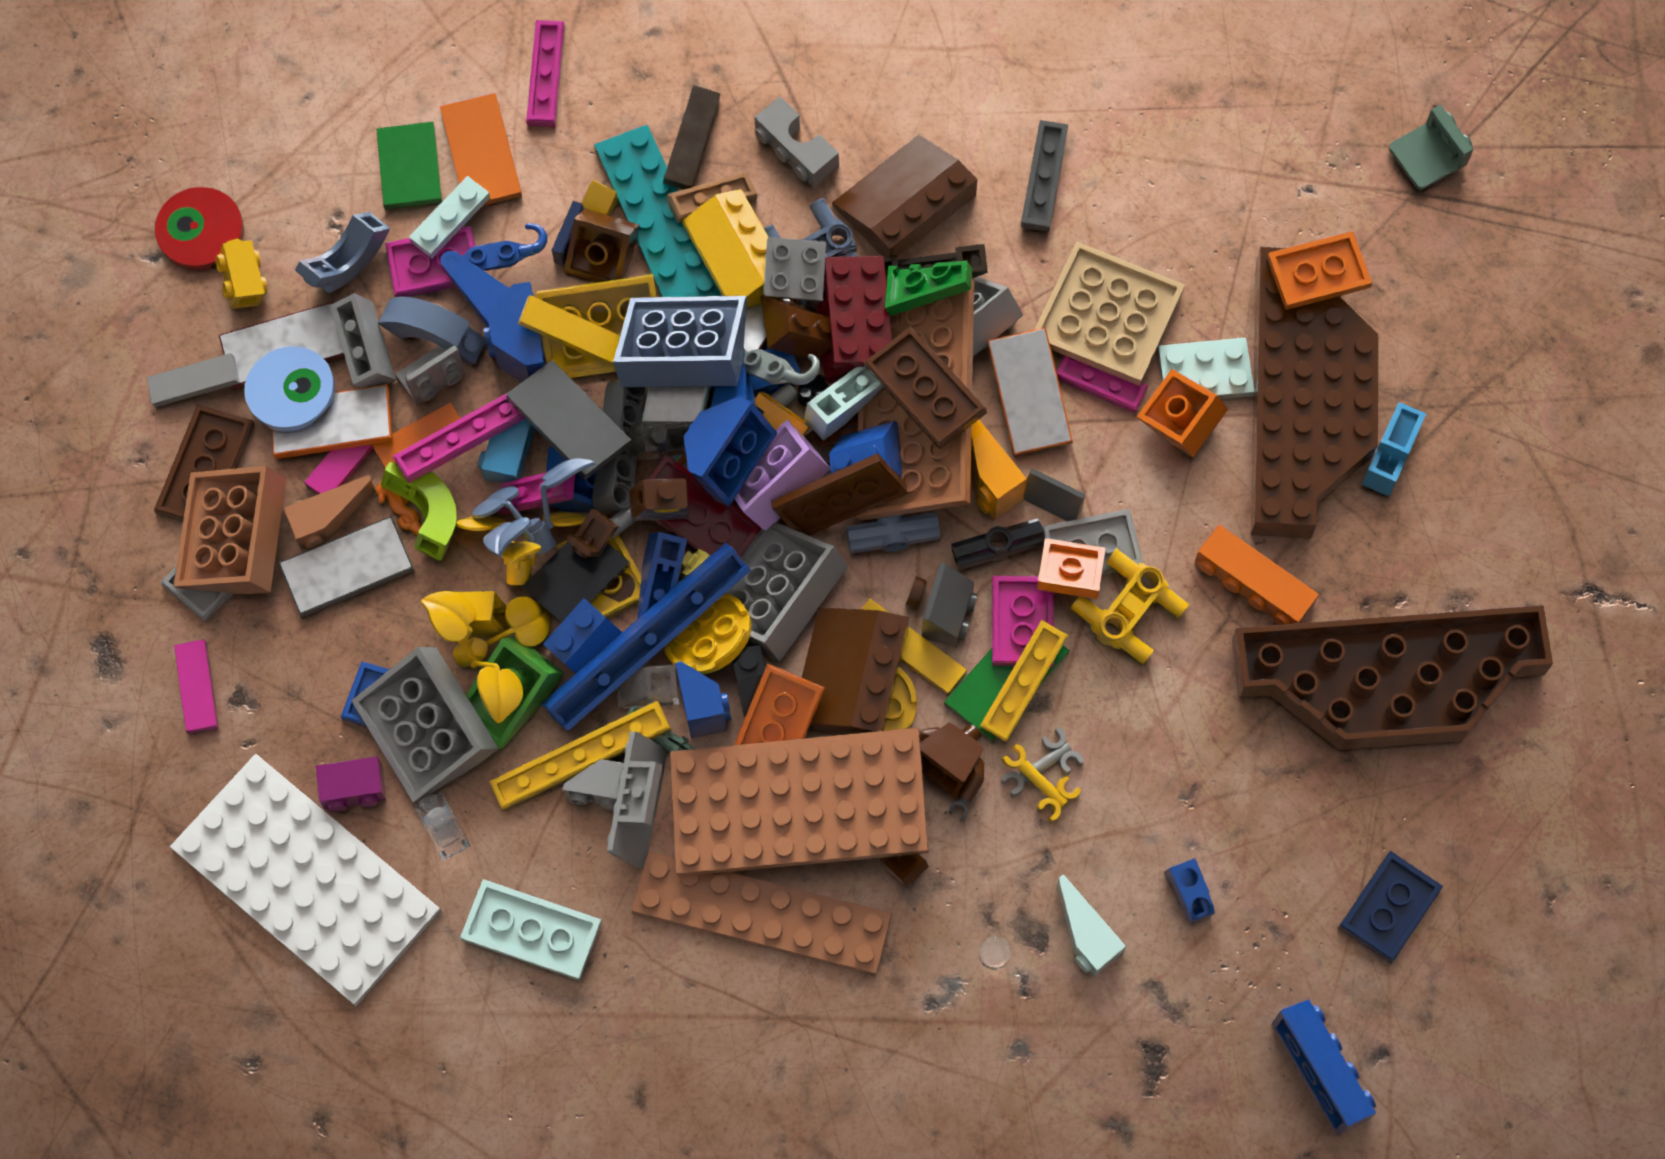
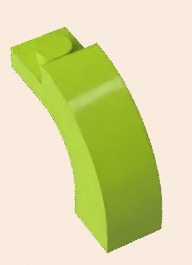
(435, 504)

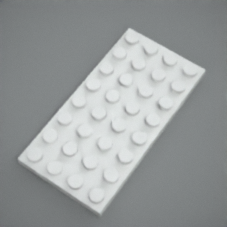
(306, 879)

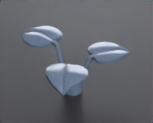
(535, 529)

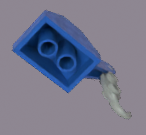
(733, 433)

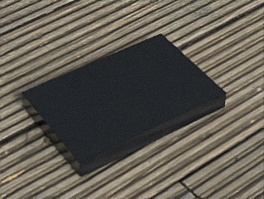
(570, 578)

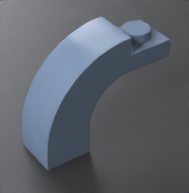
(348, 256)
(431, 322)

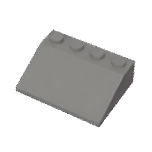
(785, 585)
(424, 723)

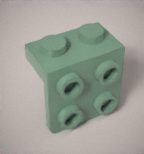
(1432, 149)

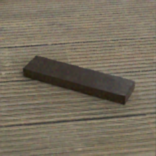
(691, 138)

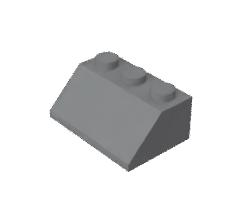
(993, 312)

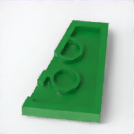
(922, 286)

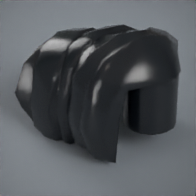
(811, 390)

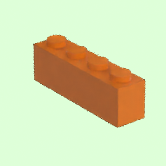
(1255, 577)

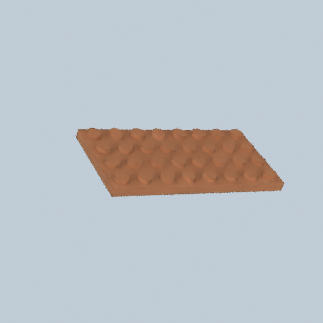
(932, 475)
(798, 802)

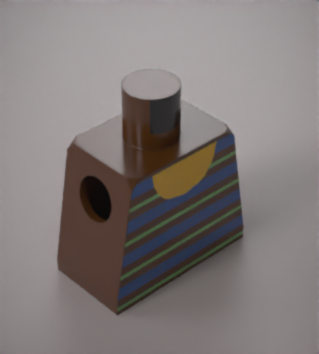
(660, 500)

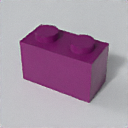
(350, 784)

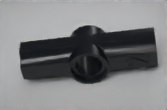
(980, 550)

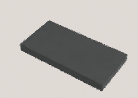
(568, 418)

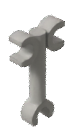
(1059, 751)

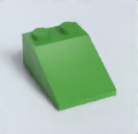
(537, 679)

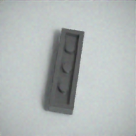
(1044, 175)

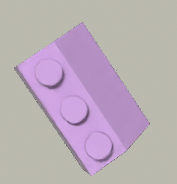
(784, 467)

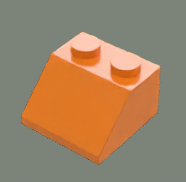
(1183, 412)

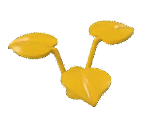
(516, 554)
(450, 617)

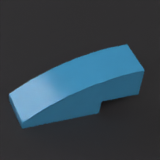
(1394, 449)

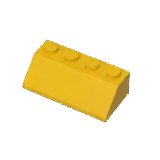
(730, 244)

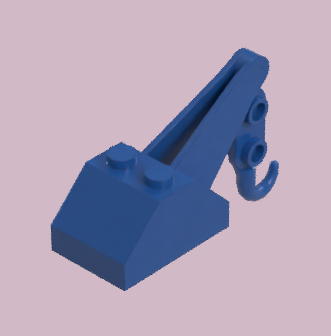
(500, 307)

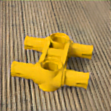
(1129, 606)

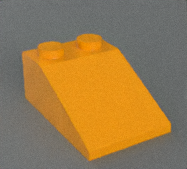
(995, 476)

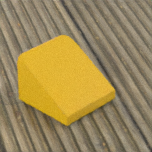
(600, 198)

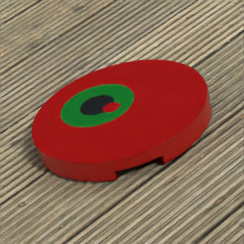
(196, 226)

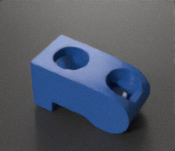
(1191, 890)

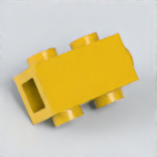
(241, 274)

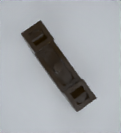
(973, 254)

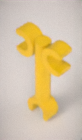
(1056, 796)

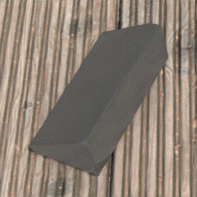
(1053, 496)

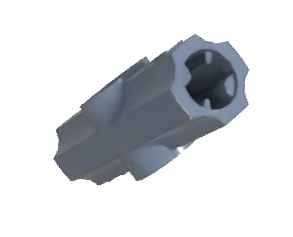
(893, 533)

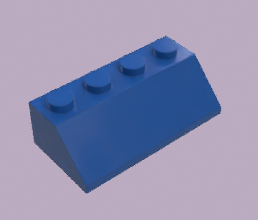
(1323, 1066)

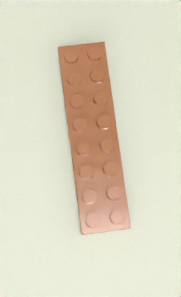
(764, 914)

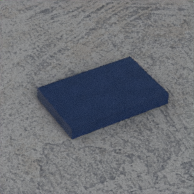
(1390, 907)

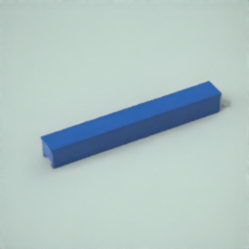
(646, 637)

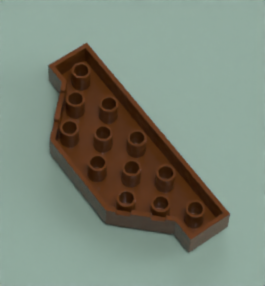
(1309, 405)
(1394, 674)

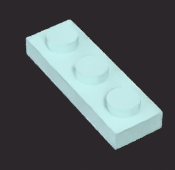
(449, 217)

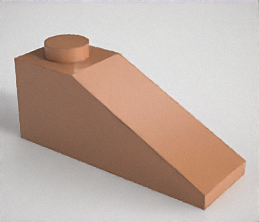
(325, 513)

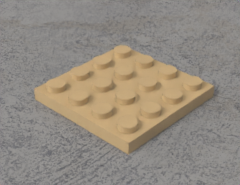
(1109, 312)

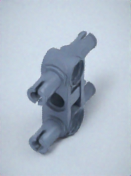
(829, 227)

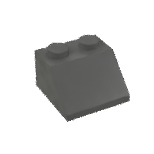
(948, 606)

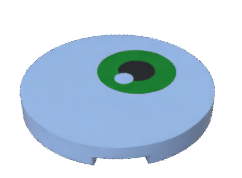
(289, 388)

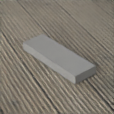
(193, 380)

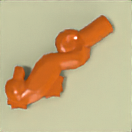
(409, 518)

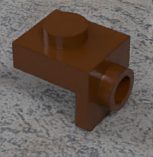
(593, 535)
(905, 867)

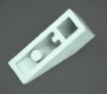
(841, 401)
(1090, 935)

